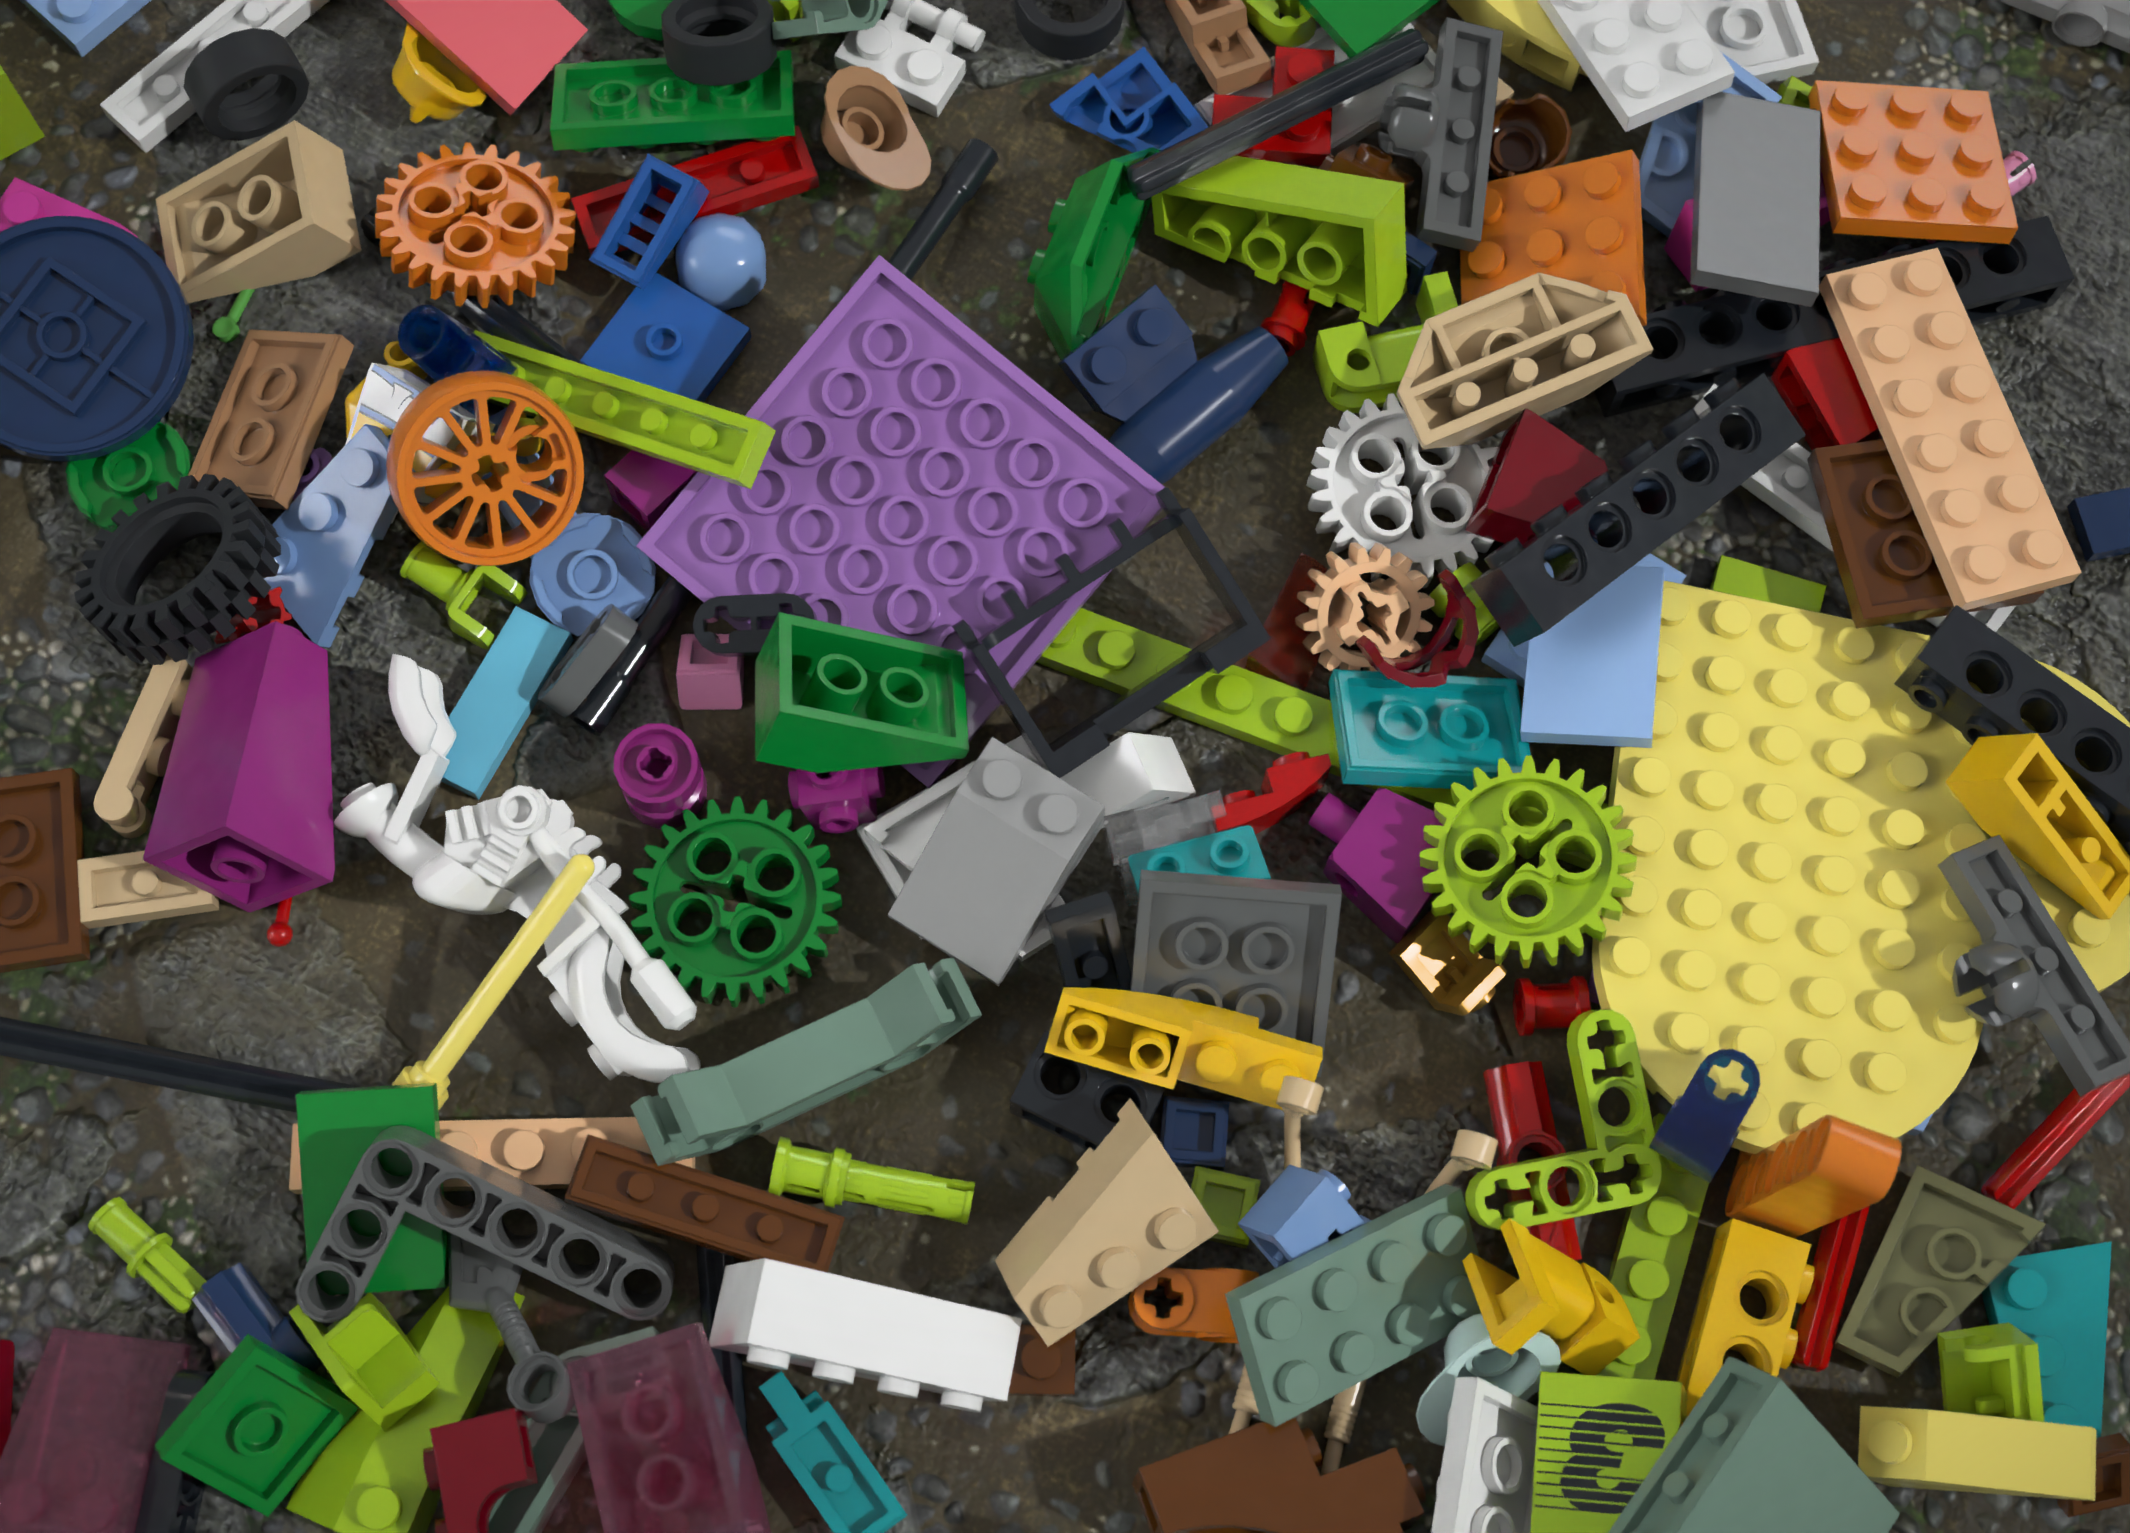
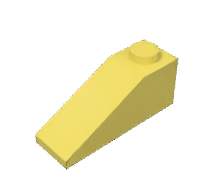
(1976, 1453)

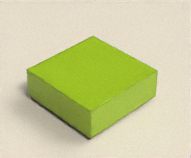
(1226, 1201)

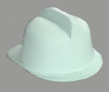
(1472, 1354)

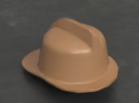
(872, 130)

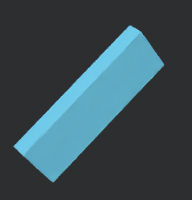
(501, 698)

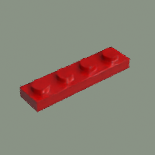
(735, 176)

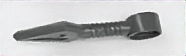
(488, 1284)

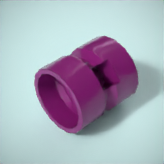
(660, 774)

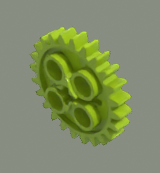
(1570, 899)

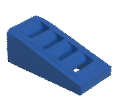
(641, 194)

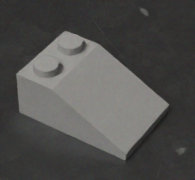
(997, 861)

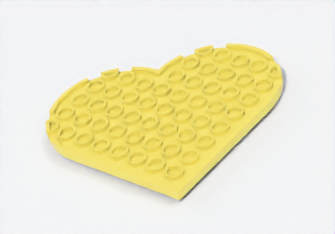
(1797, 873)

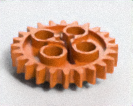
(475, 225)

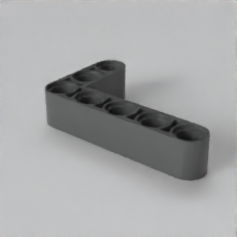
(479, 1223)

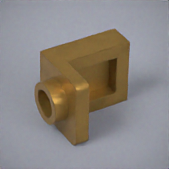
(1446, 968)

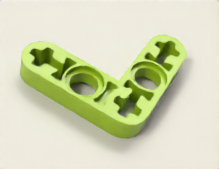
(1604, 1142)

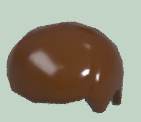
(1528, 136)

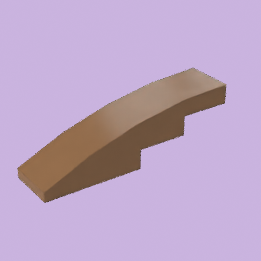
(1221, 43)

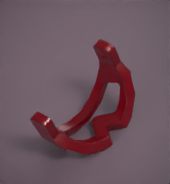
(1457, 607)

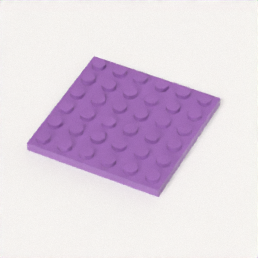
(910, 490)

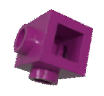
(838, 798)

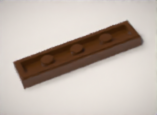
(701, 1207)

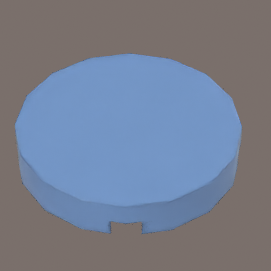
(590, 568)

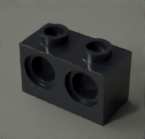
(1078, 1113)

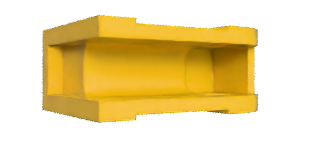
(1553, 1297)

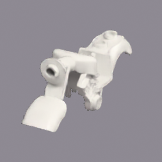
(508, 858)

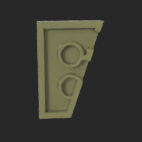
(1930, 1268)

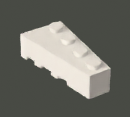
(865, 1331)

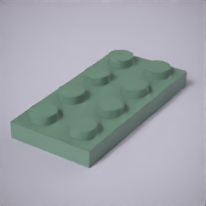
(1355, 1304)

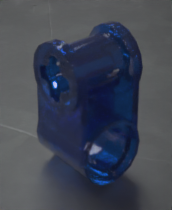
(447, 347)
(1701, 1123)

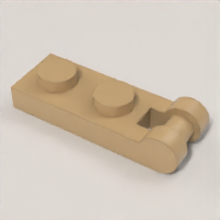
(143, 750)

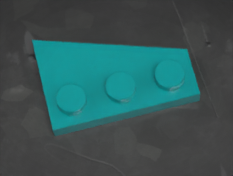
(2063, 1307)

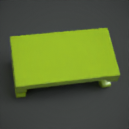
(1991, 1372)

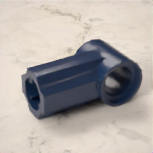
(240, 1306)

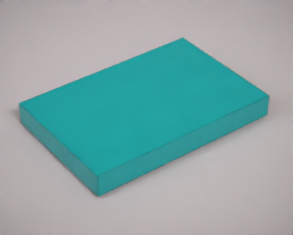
(1424, 733)

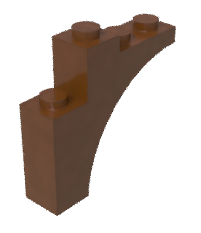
(1271, 1484)

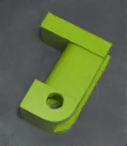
(1372, 366)

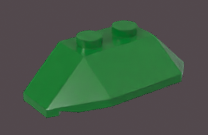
(1087, 252)

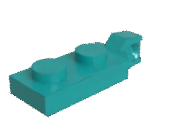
(829, 1462)

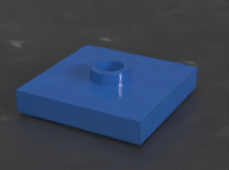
(669, 341)

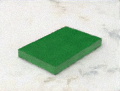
(333, 1136)

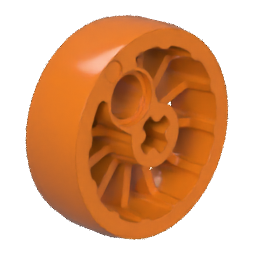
(560, 453)

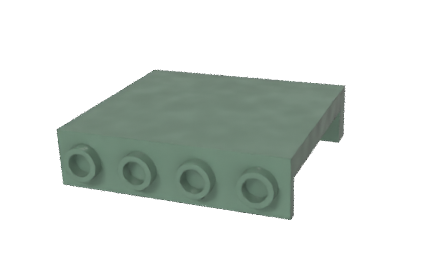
(1754, 1465)

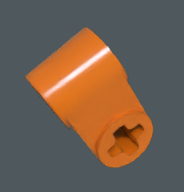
(1200, 1300)

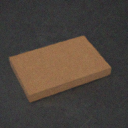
(272, 413)

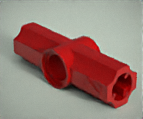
(1525, 1120)

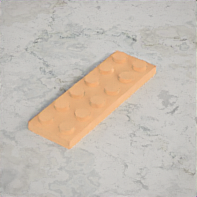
(1948, 430)

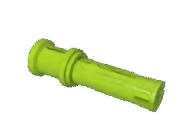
(841, 1179)

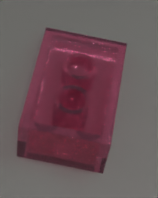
(86, 1434)
(665, 1439)

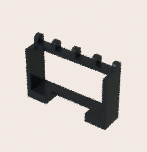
(1211, 656)

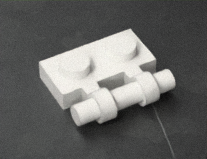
(919, 70)

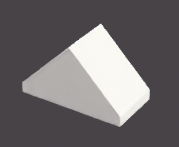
(1133, 773)

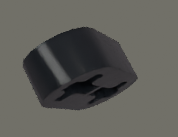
(745, 608)

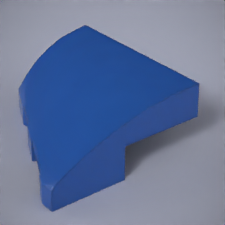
(1131, 106)

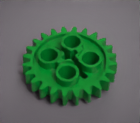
(754, 848)

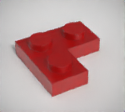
(1303, 143)

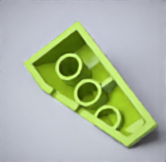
(377, 1477)

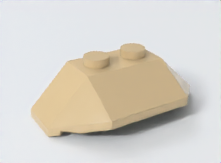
(1514, 352)

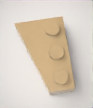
(1104, 1231)

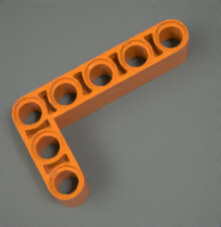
(1813, 1177)

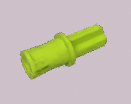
(147, 1254)

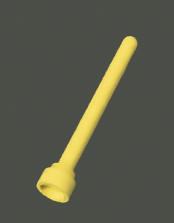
(500, 979)

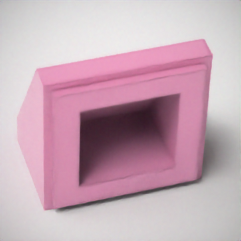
(708, 679)

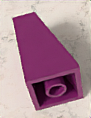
(251, 773)

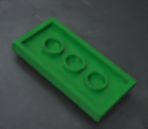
(649, 105)

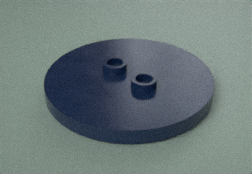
(87, 338)

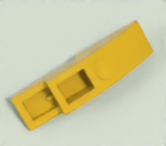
(1176, 1040)

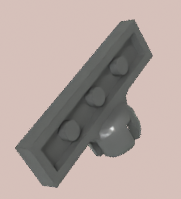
(1449, 133)
(2031, 968)

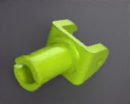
(460, 589)

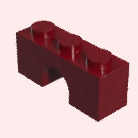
(477, 1465)

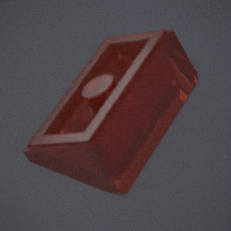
(1284, 655)

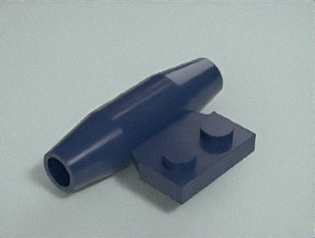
(1149, 380)

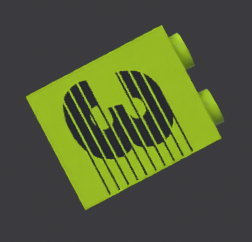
(1597, 1446)

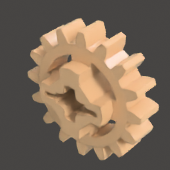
(1387, 599)

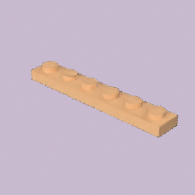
(529, 1149)

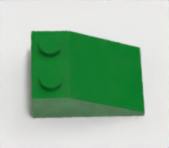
(855, 699)

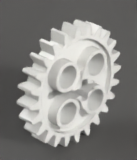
(1354, 494)

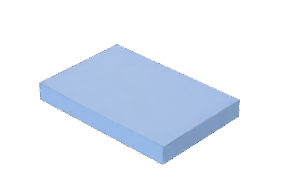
(1598, 667)

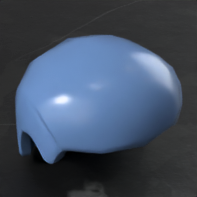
(721, 260)

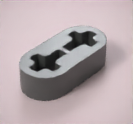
(587, 660)

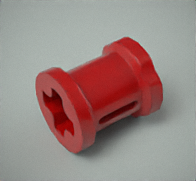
(1548, 1004)

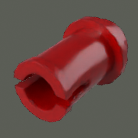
(1290, 318)

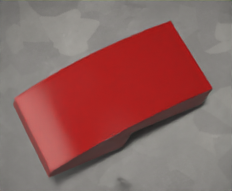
(1284, 789)

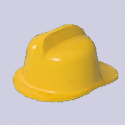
(432, 81)

